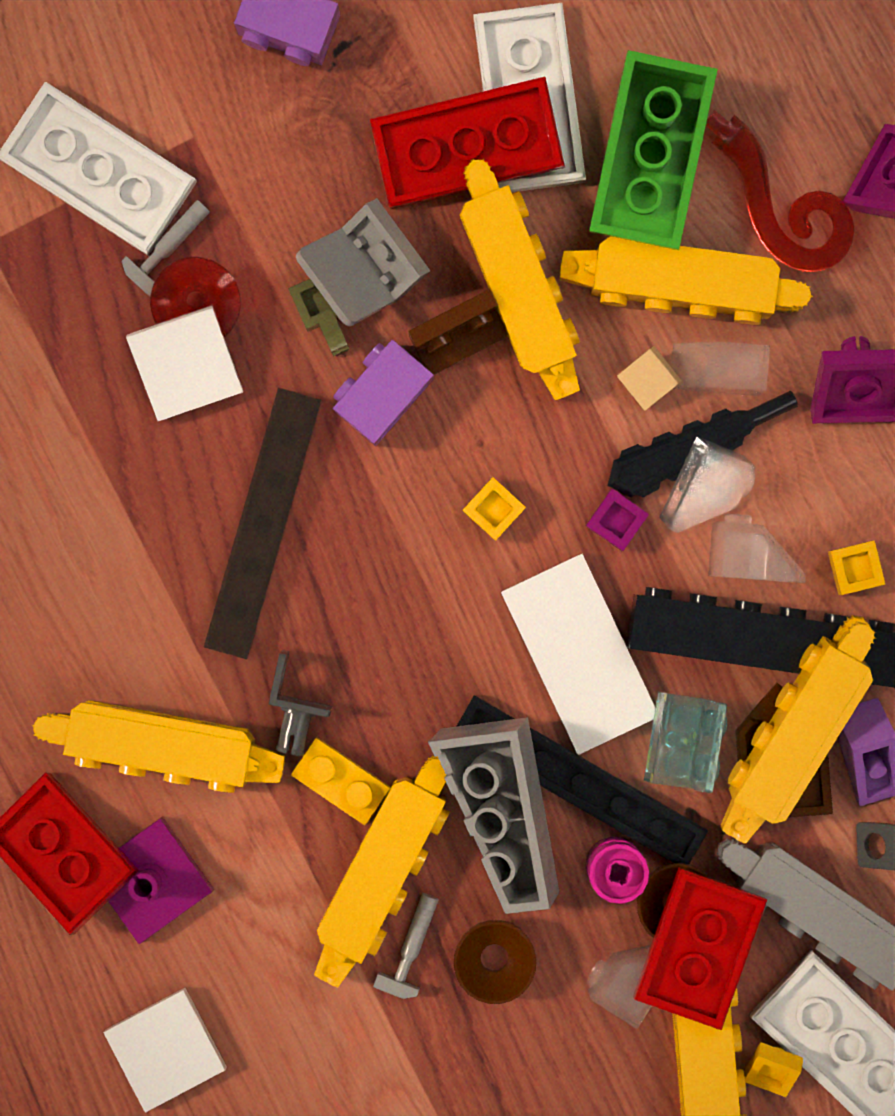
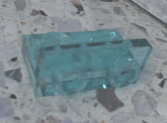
(686, 742)

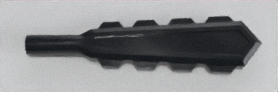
(643, 468)

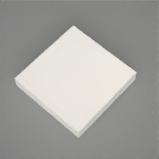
(184, 363)
(165, 1050)

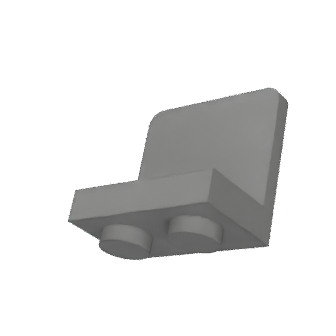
(363, 264)

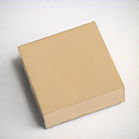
(649, 378)

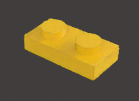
(340, 781)

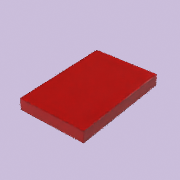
(62, 854)
(700, 948)

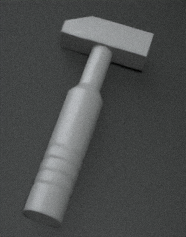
(165, 246)
(409, 951)

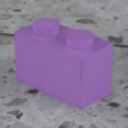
(292, 26)
(382, 391)

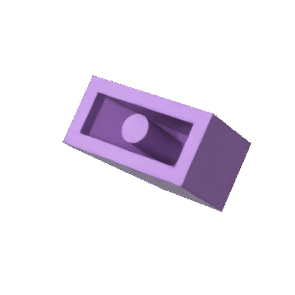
(869, 752)

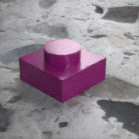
(617, 520)

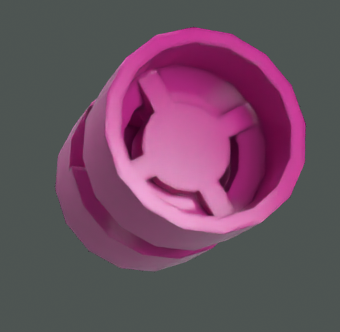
(617, 870)

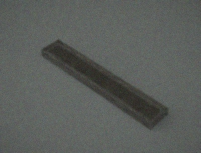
(263, 523)

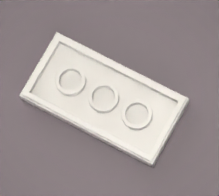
(528, 46)
(96, 168)
(579, 654)
(836, 1035)

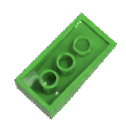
(653, 150)

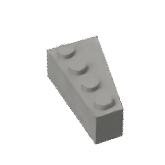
(500, 794)

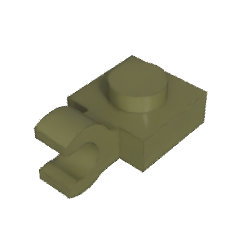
(318, 313)

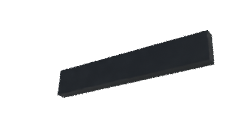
(603, 793)

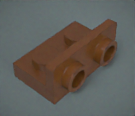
(458, 332)

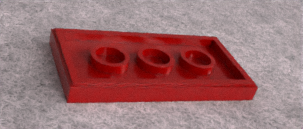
(429, 146)

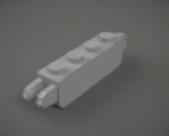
(816, 907)

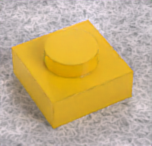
(494, 509)
(856, 567)
(773, 1069)

